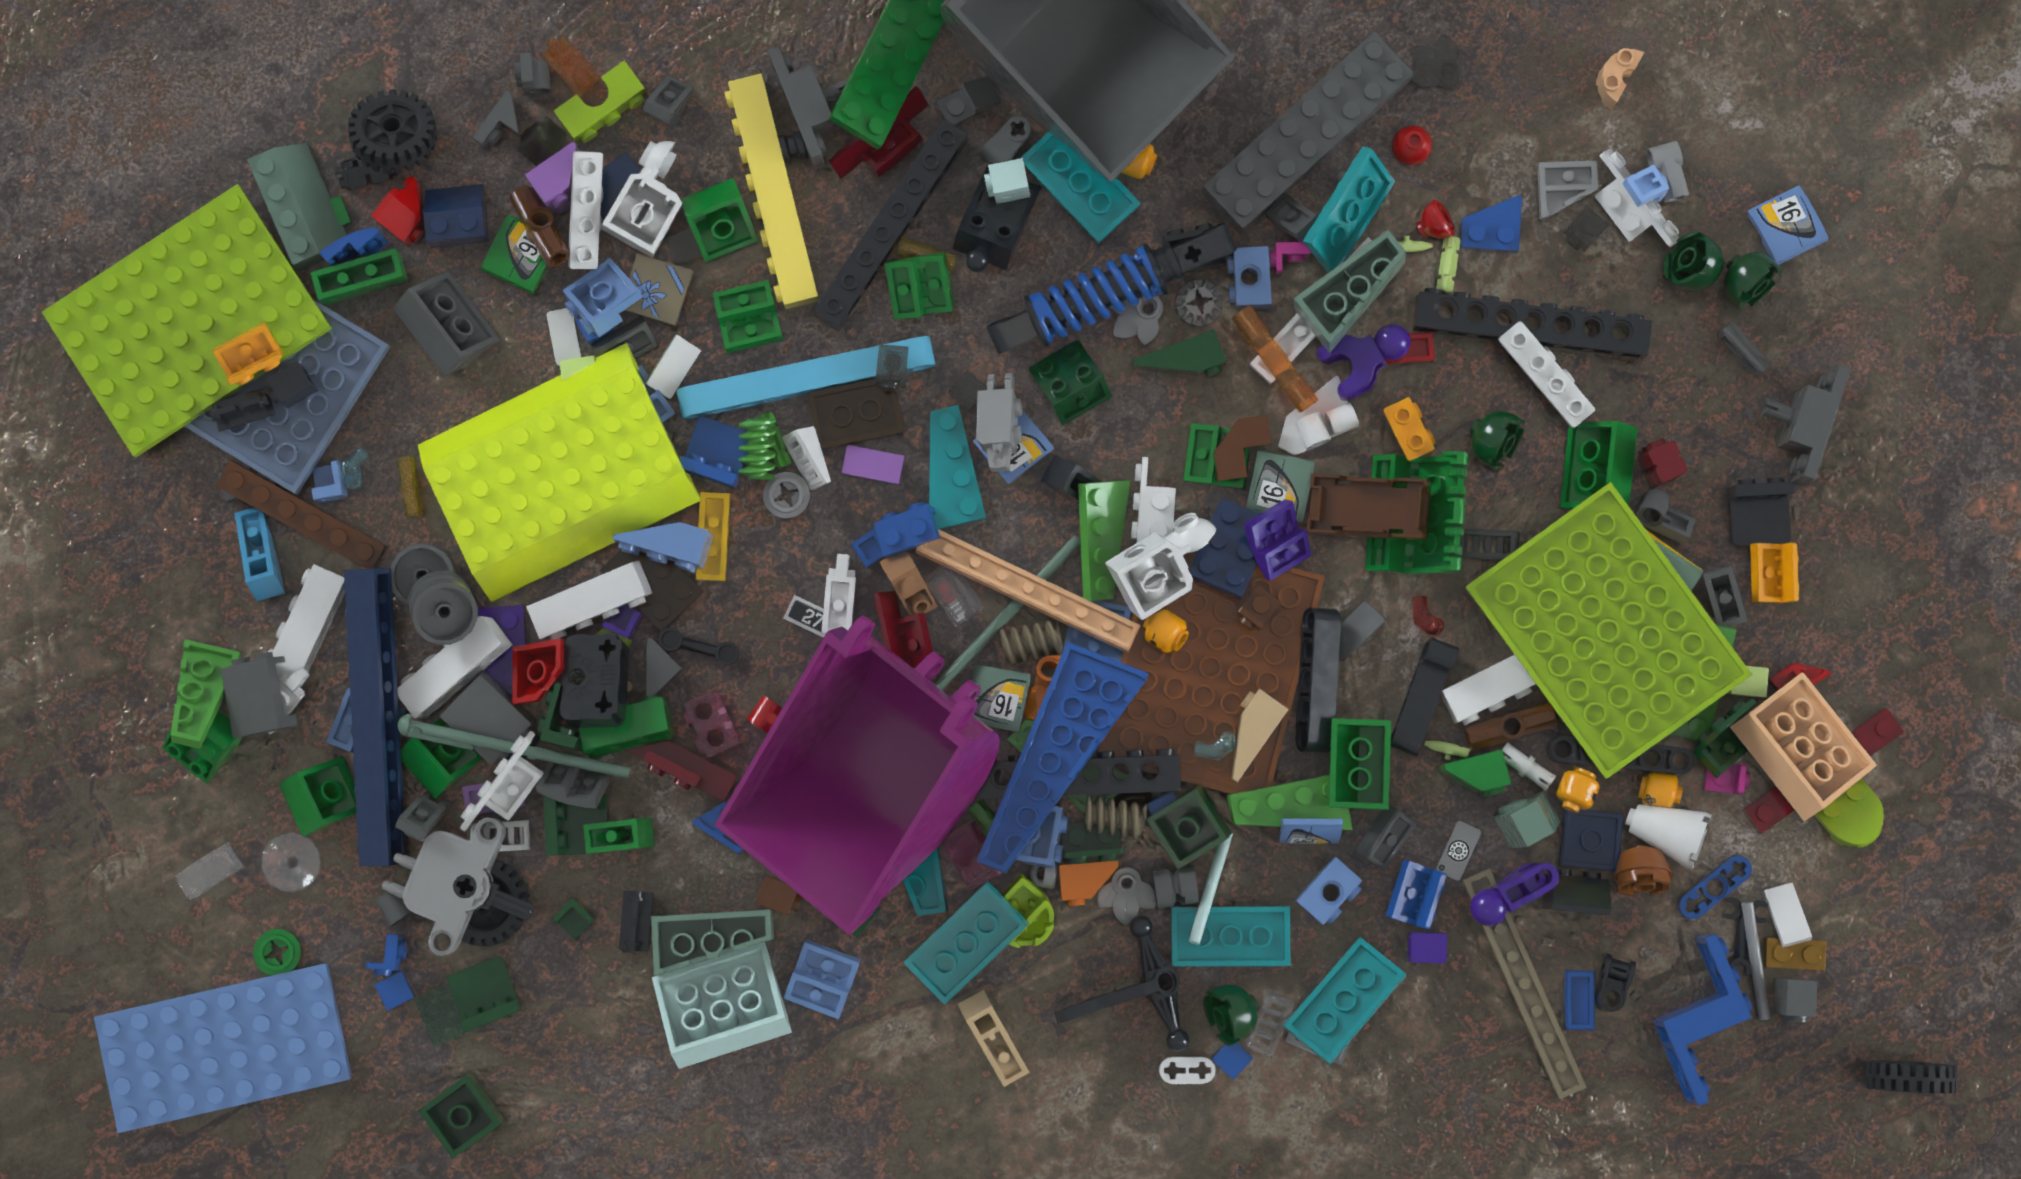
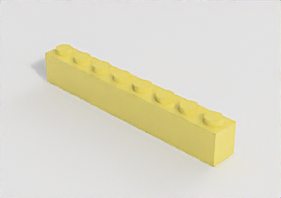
(772, 190)

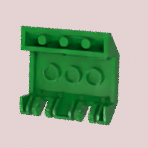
(1446, 516)

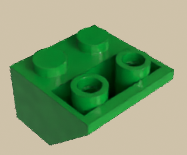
(214, 751)

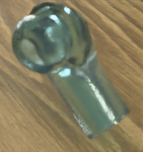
(1218, 749)

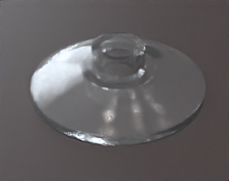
(276, 857)

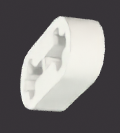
(1187, 1062)

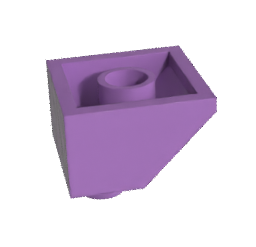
(554, 179)

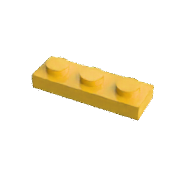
(714, 516)

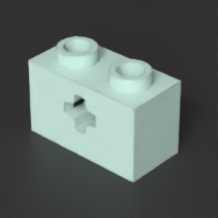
(1007, 181)

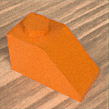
(1083, 880)

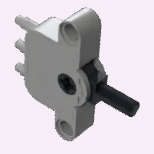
(436, 882)

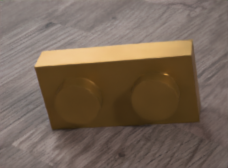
(1804, 955)

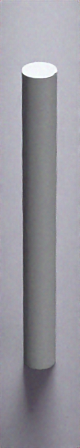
(1755, 960)

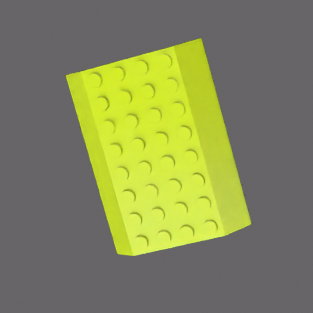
(556, 474)

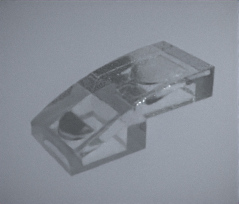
(208, 871)

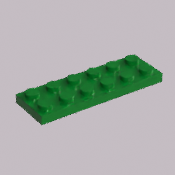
(887, 68)

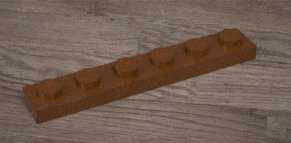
(301, 515)

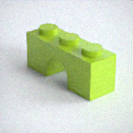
(623, 93)

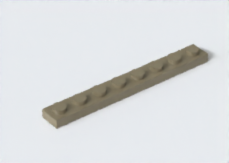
(1529, 996)

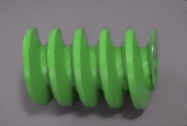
(756, 448)

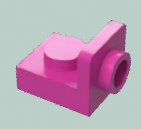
(1293, 251)
(1731, 781)

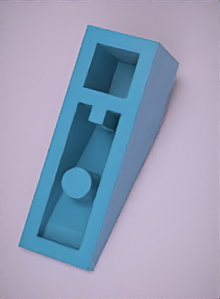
(259, 554)

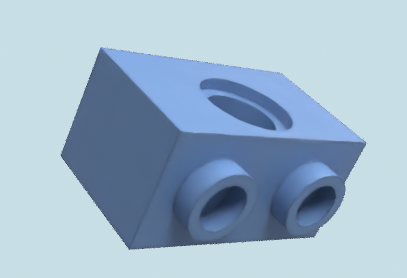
(1254, 261)
(1312, 896)

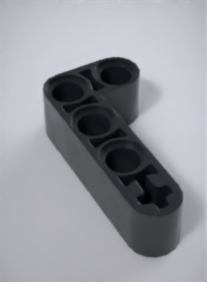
(1422, 695)

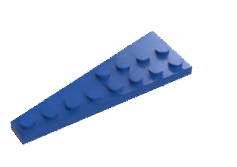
(1073, 720)

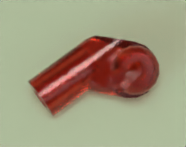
(1424, 619)

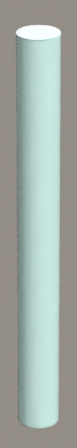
(1209, 891)

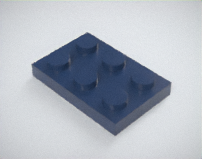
(1227, 558)

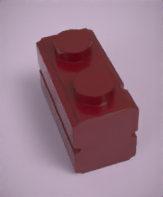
(1661, 462)

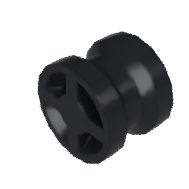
(792, 147)

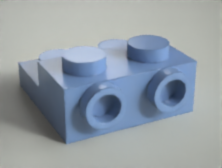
(601, 297)
(1044, 845)

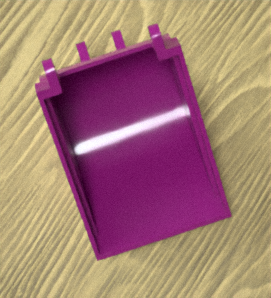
(860, 775)

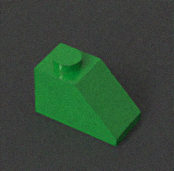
(618, 835)

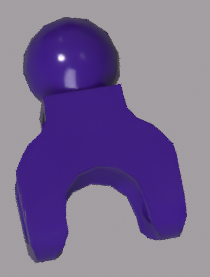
(1367, 357)
(1513, 891)

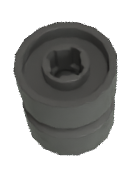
(1175, 886)

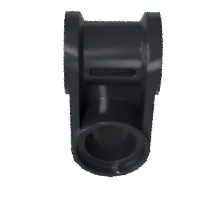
(1615, 981)

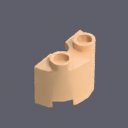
(1610, 76)

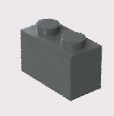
(1795, 999)

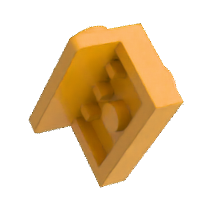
(248, 354)
(1409, 430)
(1774, 573)

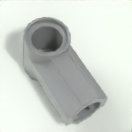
(1668, 161)

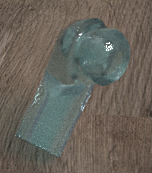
(351, 468)

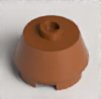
(1642, 871)

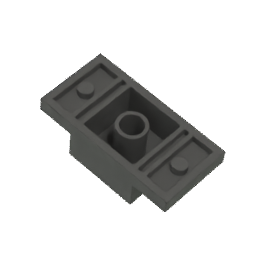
(807, 103)
(1809, 422)

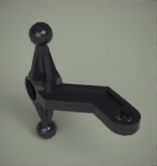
(1162, 998)

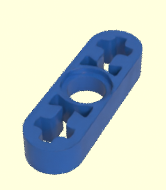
(1736, 880)

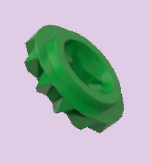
(264, 947)

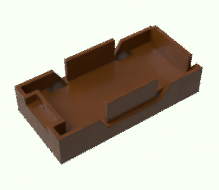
(1369, 507)

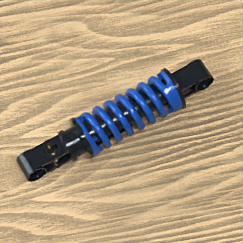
(1142, 274)

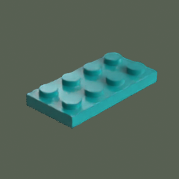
(1082, 192)
(1349, 210)
(1232, 937)
(966, 942)
(1344, 1000)

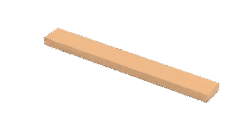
(1031, 590)

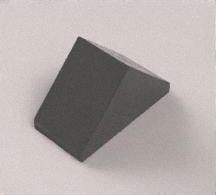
(660, 669)

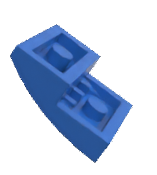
(361, 242)

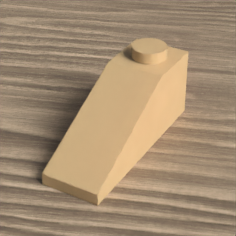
(1256, 725)
(993, 1038)

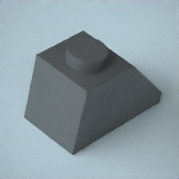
(1725, 596)

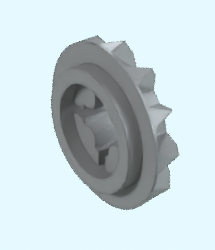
(1192, 314)
(792, 482)

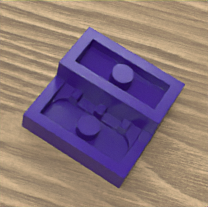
(1277, 539)

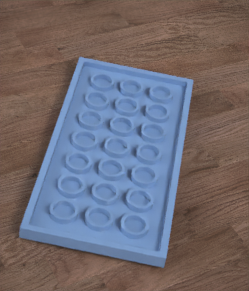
(222, 1047)

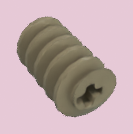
(1031, 642)
(1114, 817)

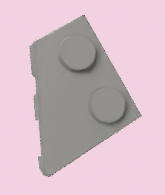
(1564, 184)

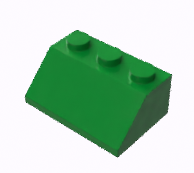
(1594, 457)
(1360, 764)

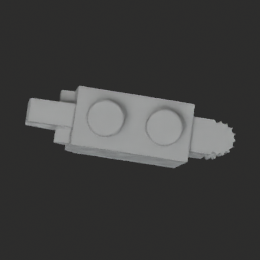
(998, 422)

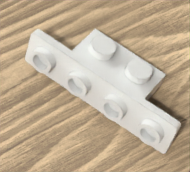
(585, 210)
(1624, 211)
(1546, 374)
(1154, 506)
(509, 788)

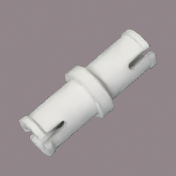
(1527, 766)

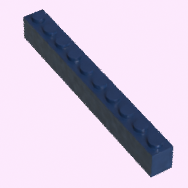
(374, 715)

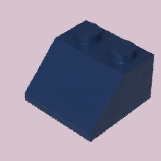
(455, 216)

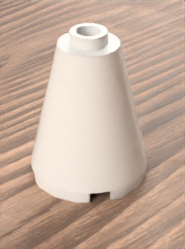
(1672, 830)

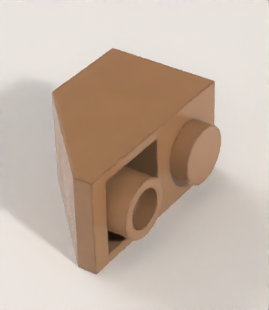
(908, 583)

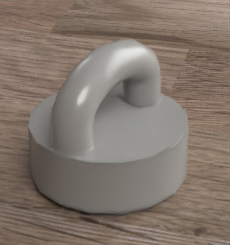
(1049, 876)

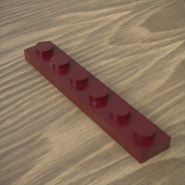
(1871, 735)

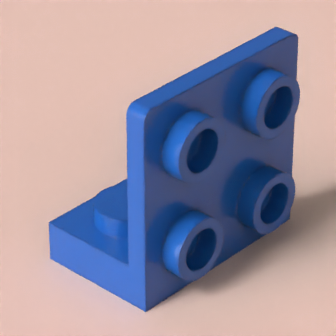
(715, 452)

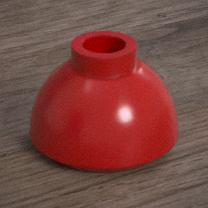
(1412, 145)
(1436, 221)

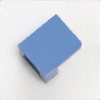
(329, 483)

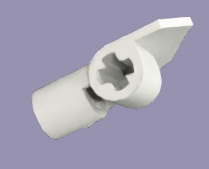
(1319, 422)

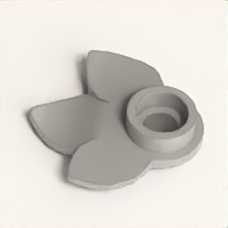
(1137, 322)
(1126, 899)

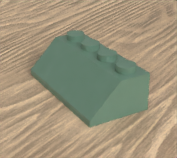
(297, 202)

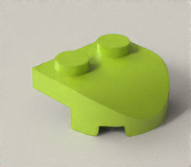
(1854, 816)
(1034, 907)

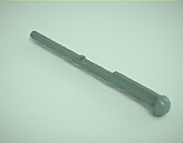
(1004, 617)
(466, 740)

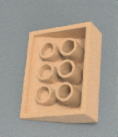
(1803, 746)

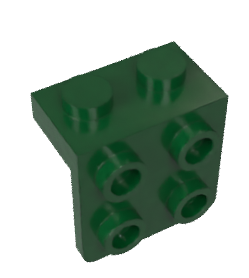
(1721, 746)

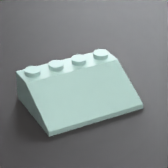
(721, 1005)

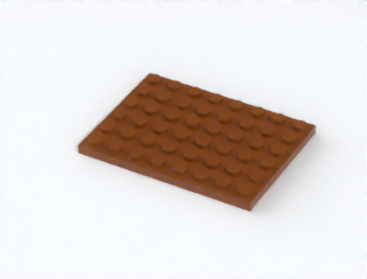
(1201, 686)

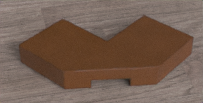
(1229, 454)

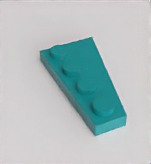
(952, 473)
(927, 886)

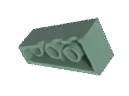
(1348, 290)
(1527, 820)
(703, 936)

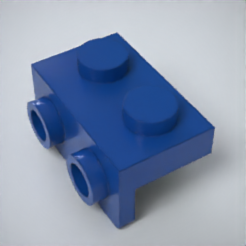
(906, 530)
(1416, 895)

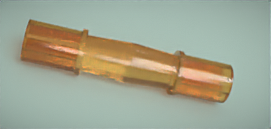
(1275, 359)

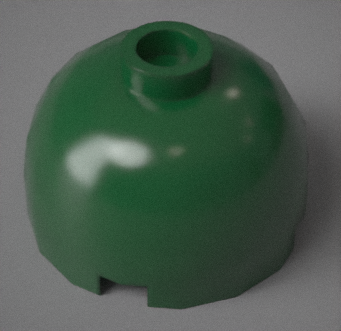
(1694, 262)
(1750, 278)
(1495, 437)
(1232, 1012)

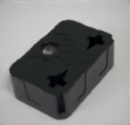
(603, 683)

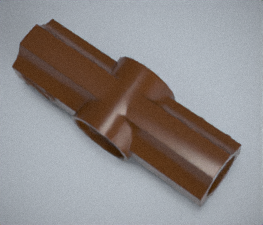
(539, 226)
(1527, 720)

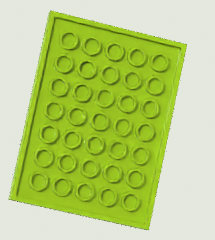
(155, 316)
(1608, 630)

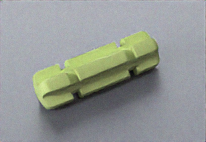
(1448, 264)

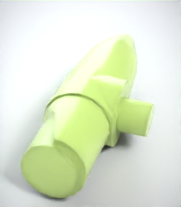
(1414, 246)
(1448, 749)

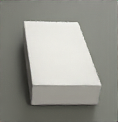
(672, 366)
(1787, 915)

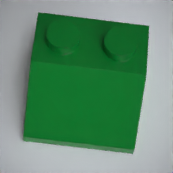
(719, 220)
(438, 764)
(1479, 773)
(320, 796)

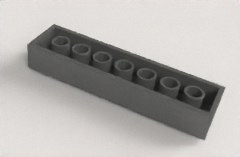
(1307, 132)

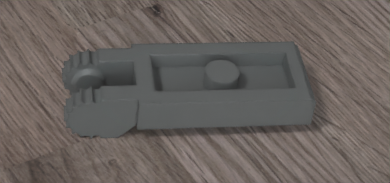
(422, 816)

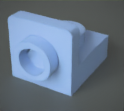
(1646, 186)

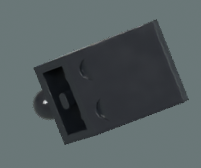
(992, 230)

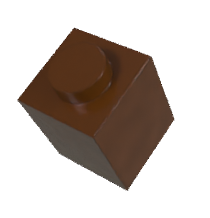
(778, 896)

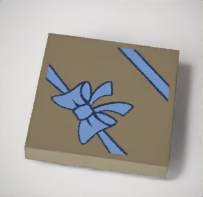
(662, 289)

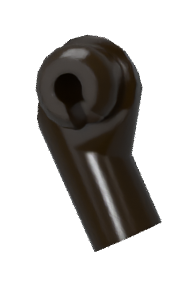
(1140, 798)

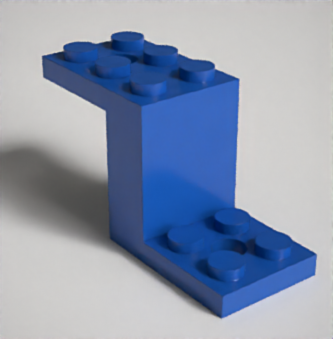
(1703, 1017)

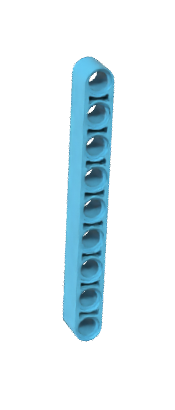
(794, 379)

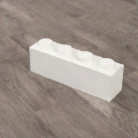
(589, 600)
(309, 620)
(452, 669)
(1487, 690)

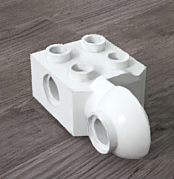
(644, 204)
(1155, 569)

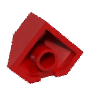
(402, 212)
(535, 669)

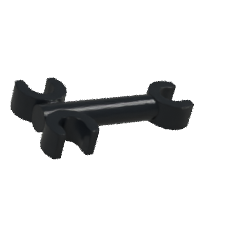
(1741, 941)

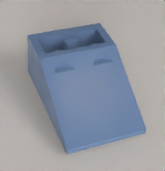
(675, 542)

